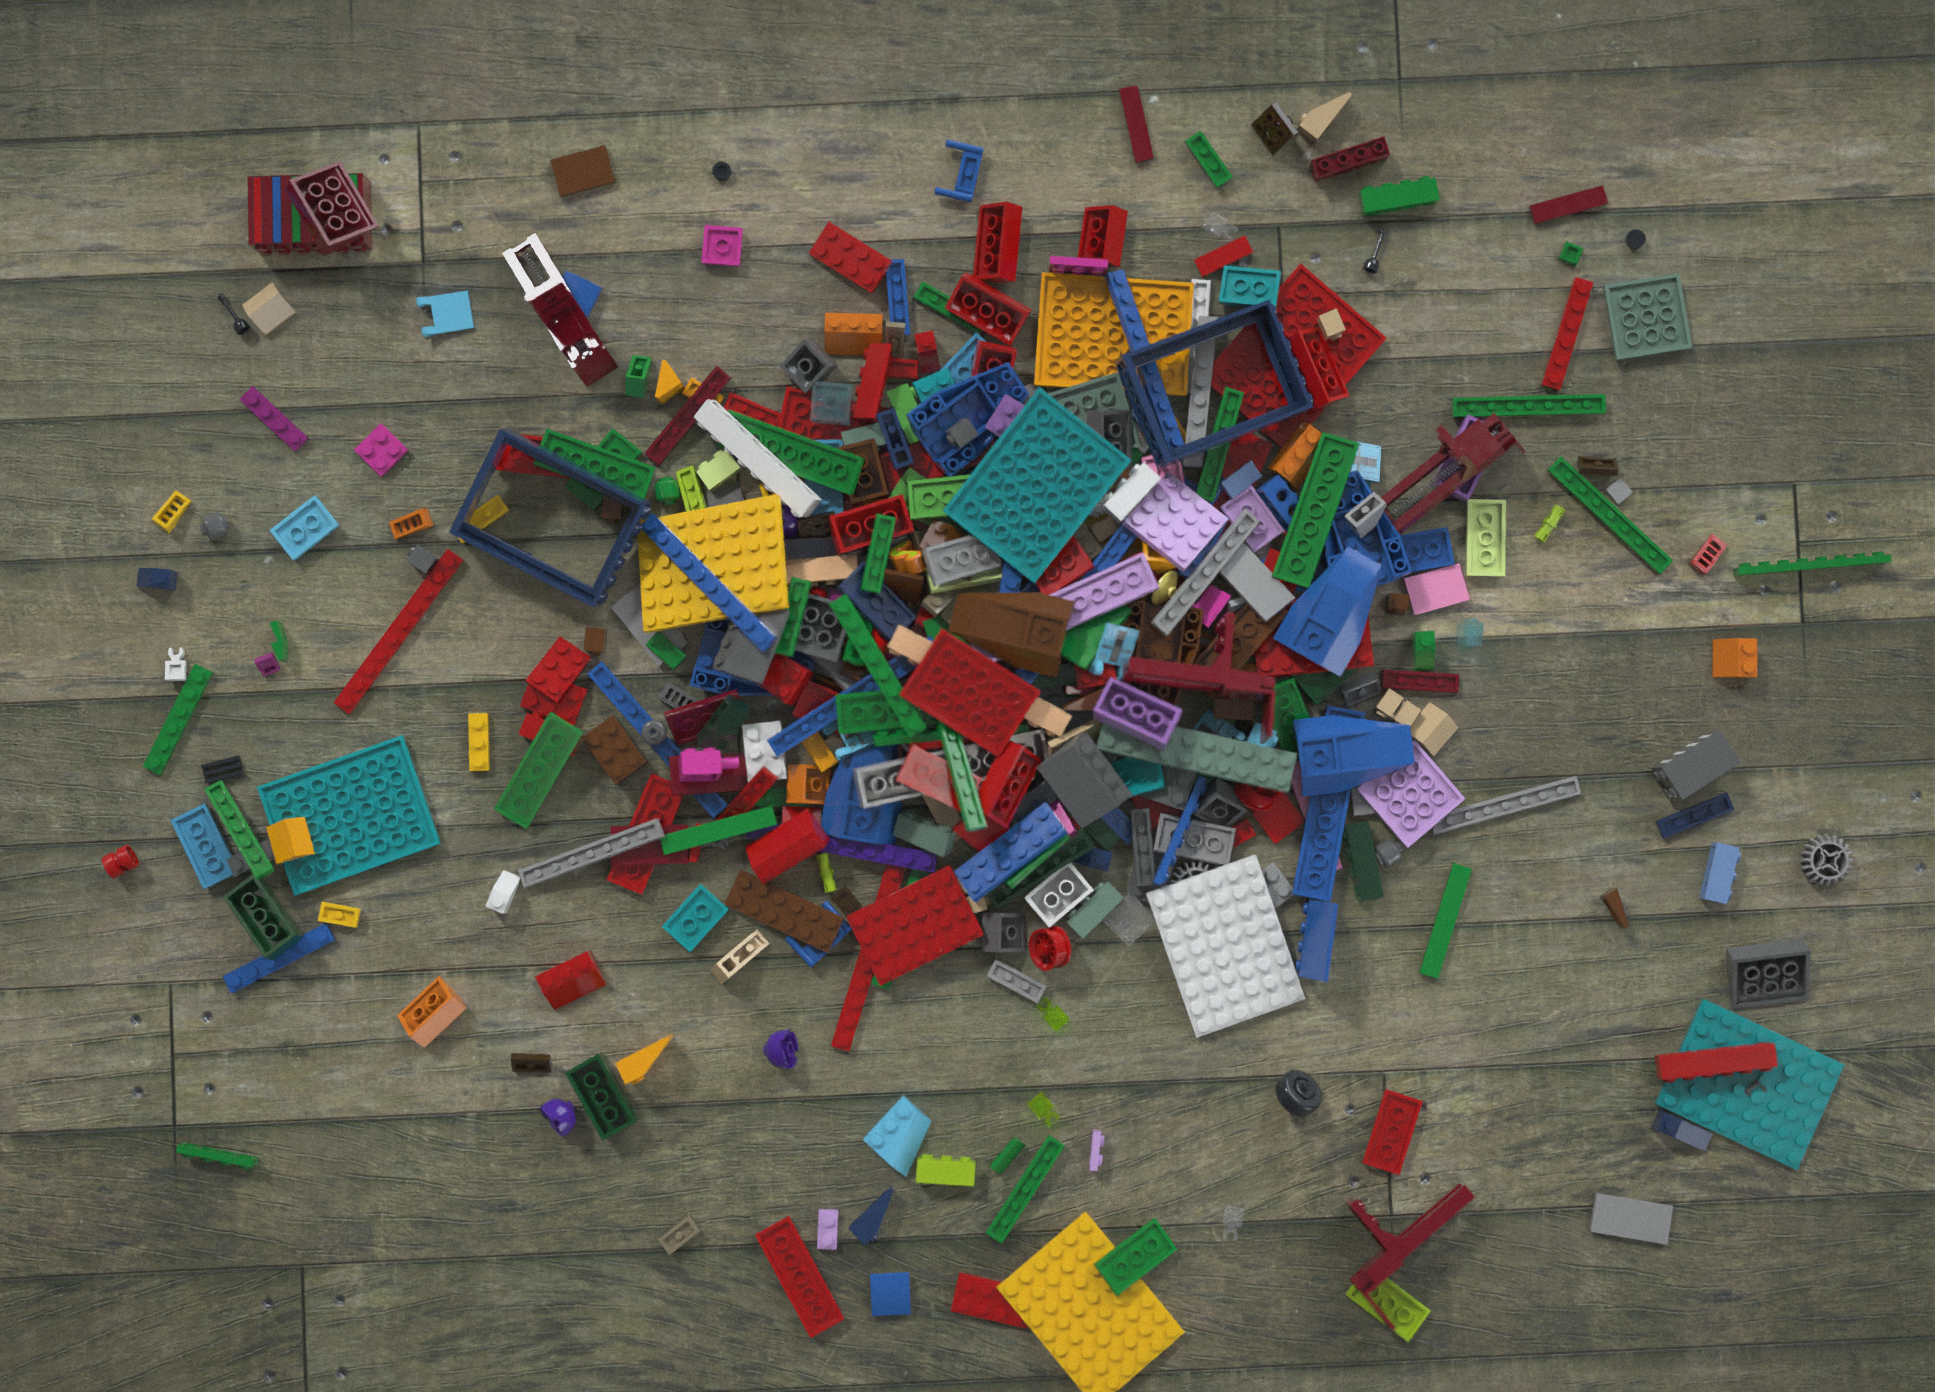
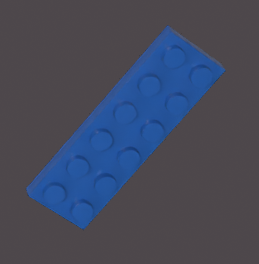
(1010, 852)

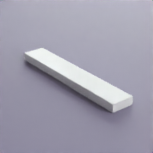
(1200, 307)

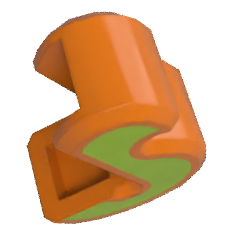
(906, 559)

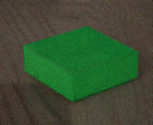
(1570, 253)

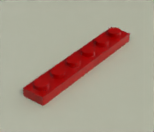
(1567, 334)

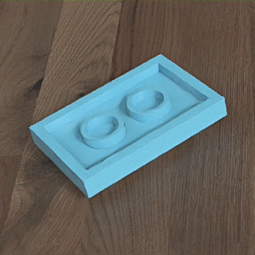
(304, 527)

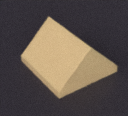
(268, 308)
(1432, 728)

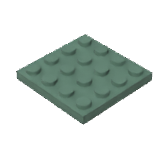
(1647, 316)
(1096, 394)

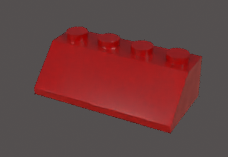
(997, 242)
(988, 308)
(1317, 367)
(873, 382)
(854, 527)
(1007, 783)
(786, 845)

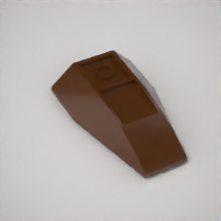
(1015, 627)
(1151, 644)

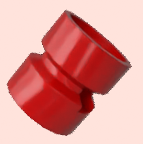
(118, 862)

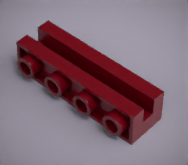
(1349, 159)

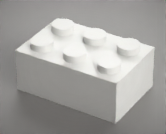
(1130, 492)
(759, 751)
(1058, 894)

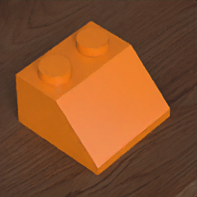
(1734, 658)
(808, 781)

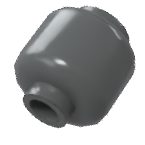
(214, 526)
(660, 732)
(1388, 853)

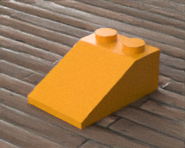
(639, 1063)

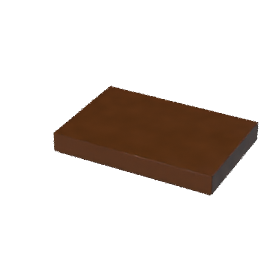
(582, 171)

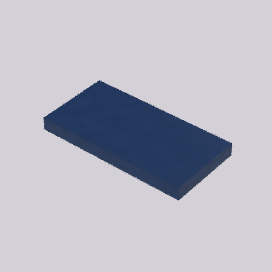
(881, 610)

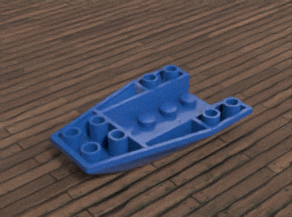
(971, 399)
(1380, 544)
(1332, 612)
(715, 681)
(1348, 752)
(842, 812)

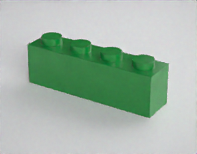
(1398, 196)

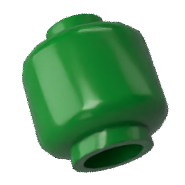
(667, 491)

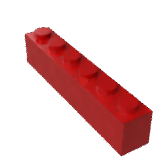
(1716, 1061)

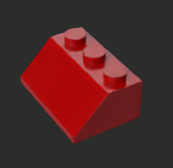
(1103, 234)
(571, 980)

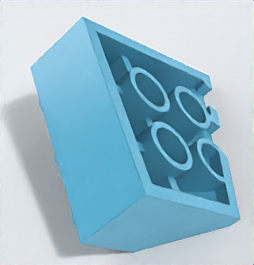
(899, 1134)

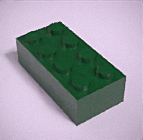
(1320, 684)
(263, 917)
(601, 1096)

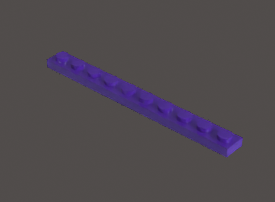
(873, 852)

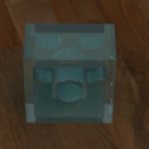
(831, 403)

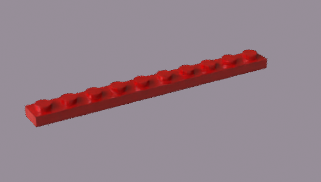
(398, 631)
(862, 973)

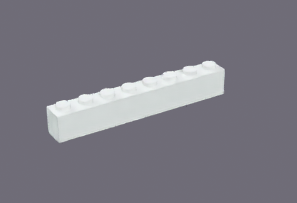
(757, 458)

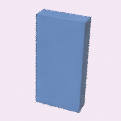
(1240, 479)

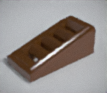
(1614, 905)

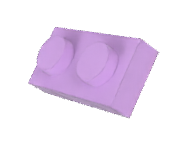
(1096, 1142)
(827, 1229)

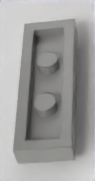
(1016, 980)

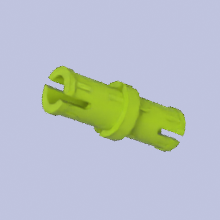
(1549, 523)
(826, 873)

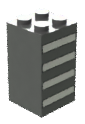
(1695, 765)

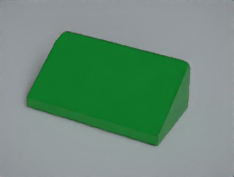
(1007, 1155)

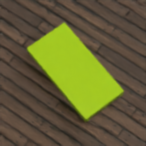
(1398, 1306)

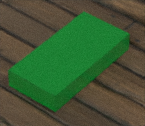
(666, 650)

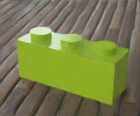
(945, 1170)

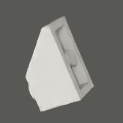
(503, 892)

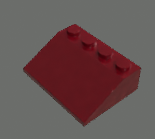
(331, 207)

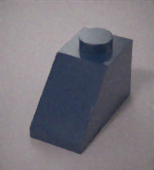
(157, 578)
(1096, 859)

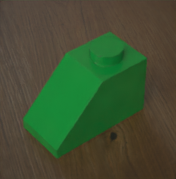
(637, 376)
(1423, 650)

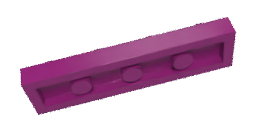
(274, 418)

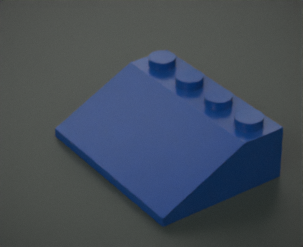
(1316, 940)

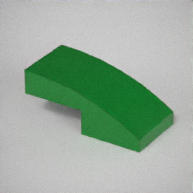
(280, 646)

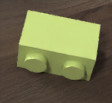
(718, 470)

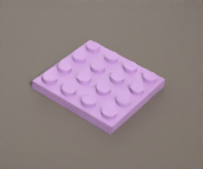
(1175, 521)
(1412, 797)

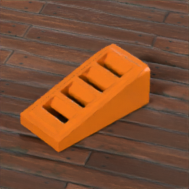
(422, 523)

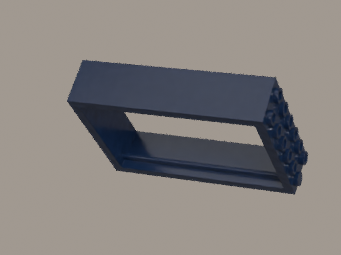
(1278, 351)
(524, 561)

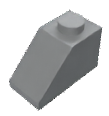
(1365, 515)

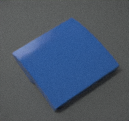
(583, 291)
(890, 1294)

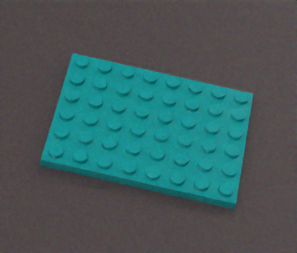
(1037, 485)
(357, 813)
(1768, 1122)

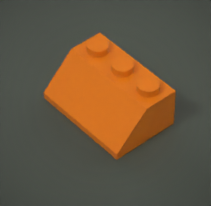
(852, 332)
(1296, 455)
(431, 1012)

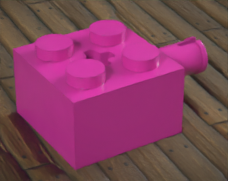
(703, 765)

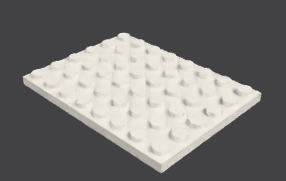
(1225, 946)

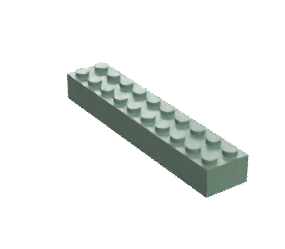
(1208, 756)

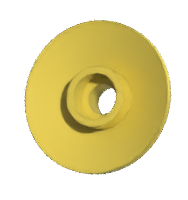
(1167, 587)

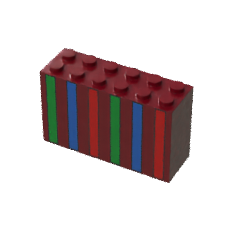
(278, 227)

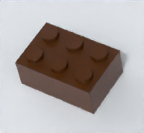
(615, 750)

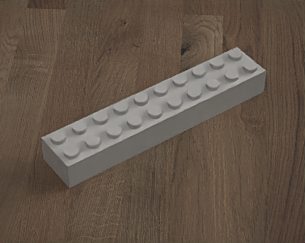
(878, 785)

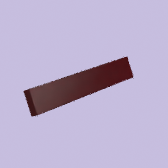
(685, 418)

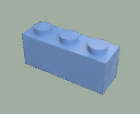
(1720, 873)

